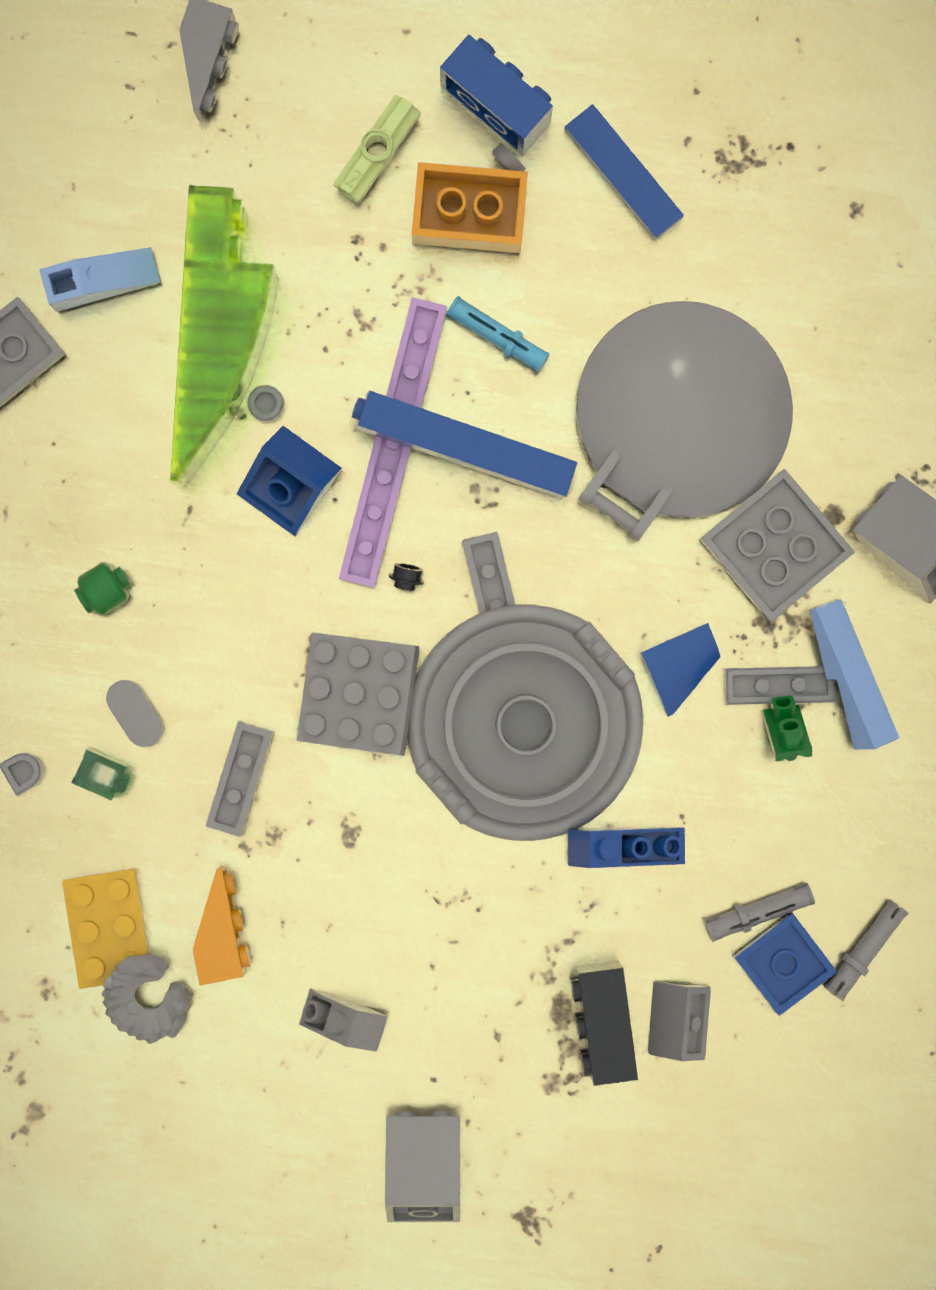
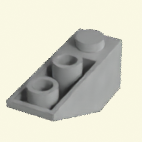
(204, 39)

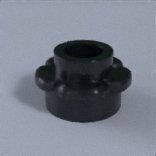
(406, 576)

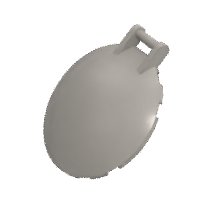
(681, 413)

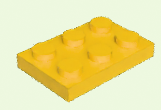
(104, 923)

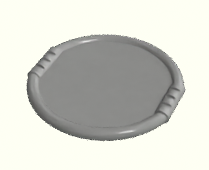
(525, 722)

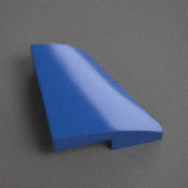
(681, 665)

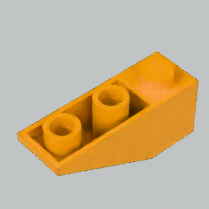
(217, 943)

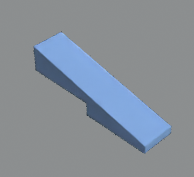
(845, 661)

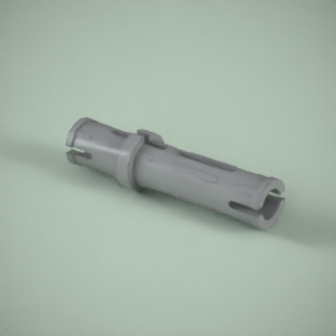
(753, 914)
(866, 950)

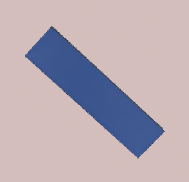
(624, 171)

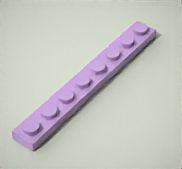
(389, 458)

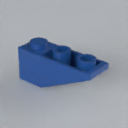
(626, 847)

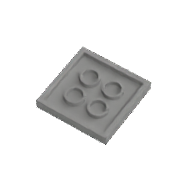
(777, 545)
(358, 693)

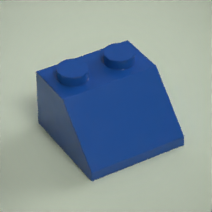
(288, 480)

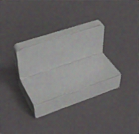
(679, 1021)

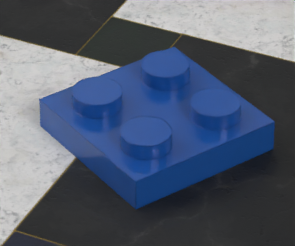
(785, 964)

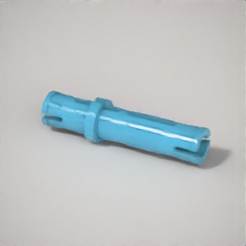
(498, 334)

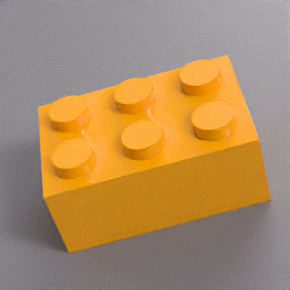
(469, 207)

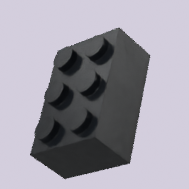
(604, 1023)

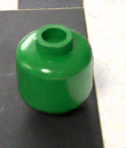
(102, 588)

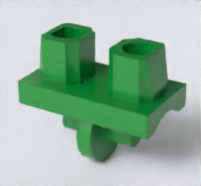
(786, 729)

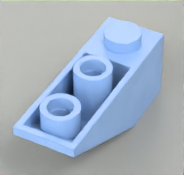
(98, 277)

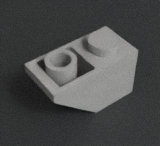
(343, 1021)

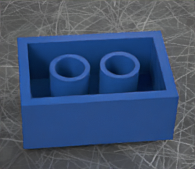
(496, 93)

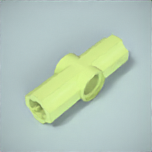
(390, 130)

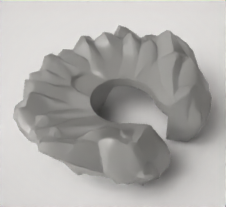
(128, 1015)

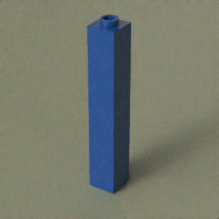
(464, 444)

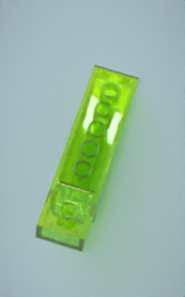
(222, 326)

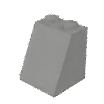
(903, 534)
(422, 1167)

